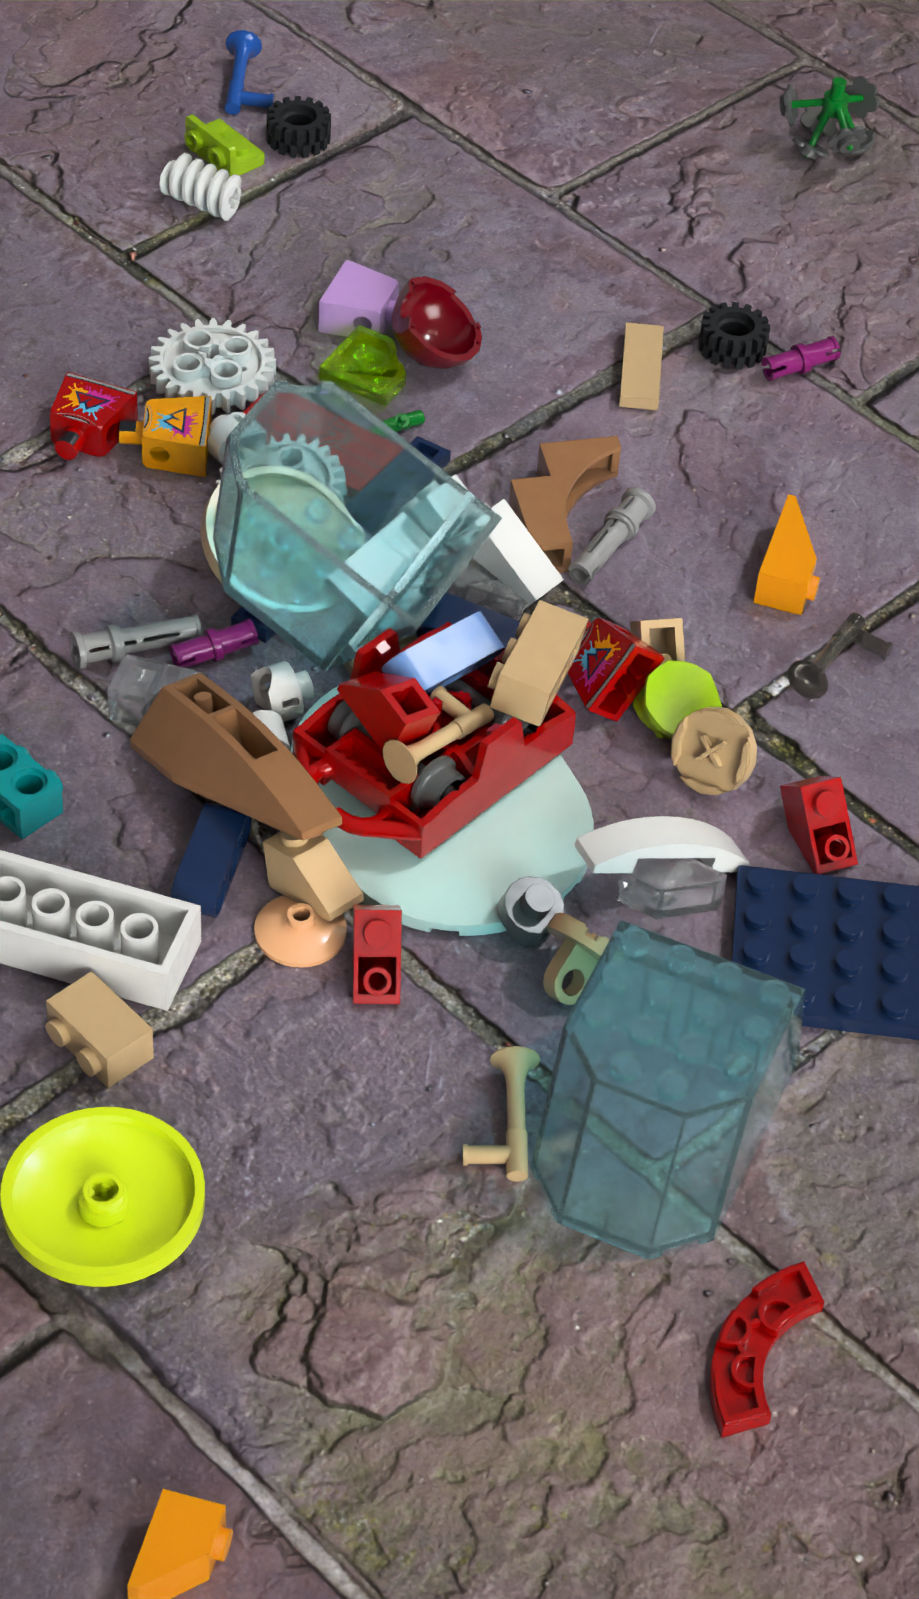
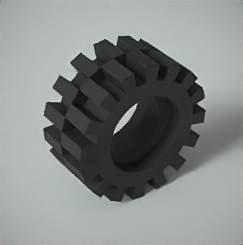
(298, 127)
(734, 335)

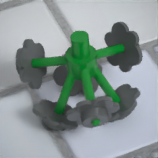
(825, 112)

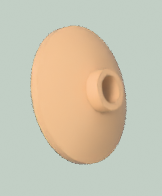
(296, 934)

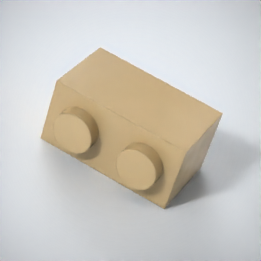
(99, 1030)

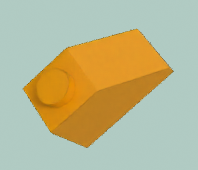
(179, 1547)

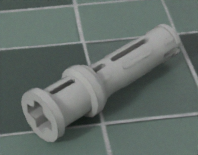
(619, 526)
(115, 642)

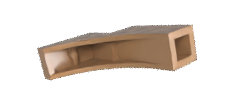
(564, 475)

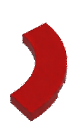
(746, 1341)

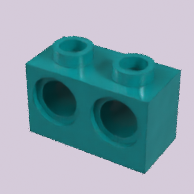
(27, 790)

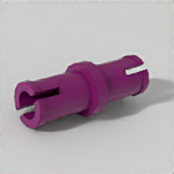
(800, 358)
(214, 644)

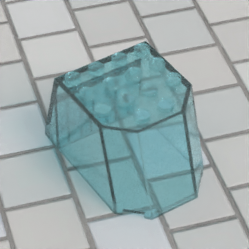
(305, 490)
(662, 1091)

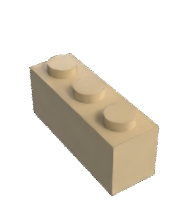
(536, 662)

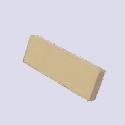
(641, 366)

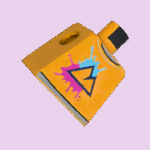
(172, 434)

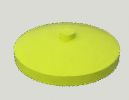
(103, 1196)

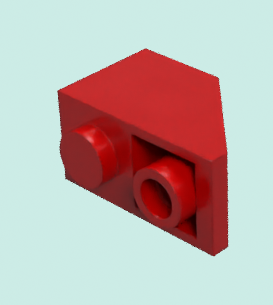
(390, 707)
(820, 822)
(376, 954)

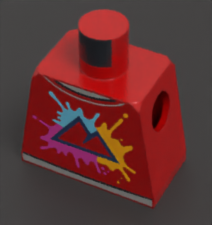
(89, 416)
(611, 668)

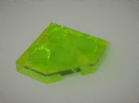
(366, 366)

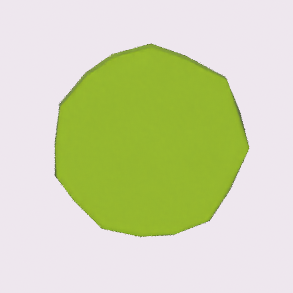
(672, 694)

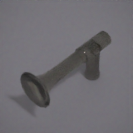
(810, 677)

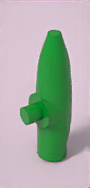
(405, 421)

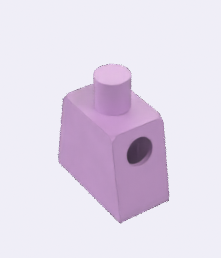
(356, 299)

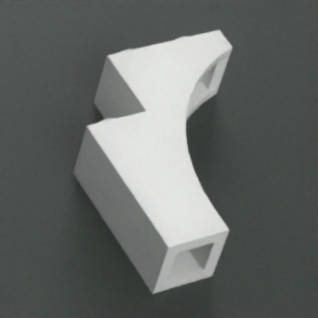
(516, 557)

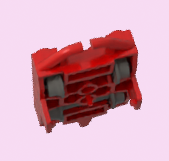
(451, 782)

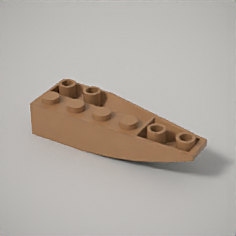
(228, 755)

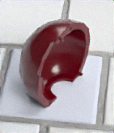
(434, 324)

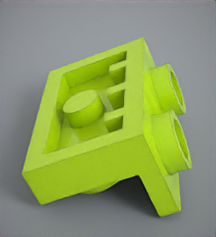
(222, 146)

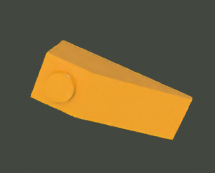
(789, 564)

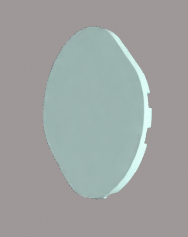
(467, 874)

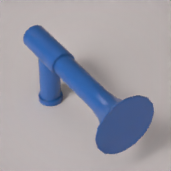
(243, 46)

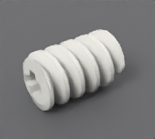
(201, 186)

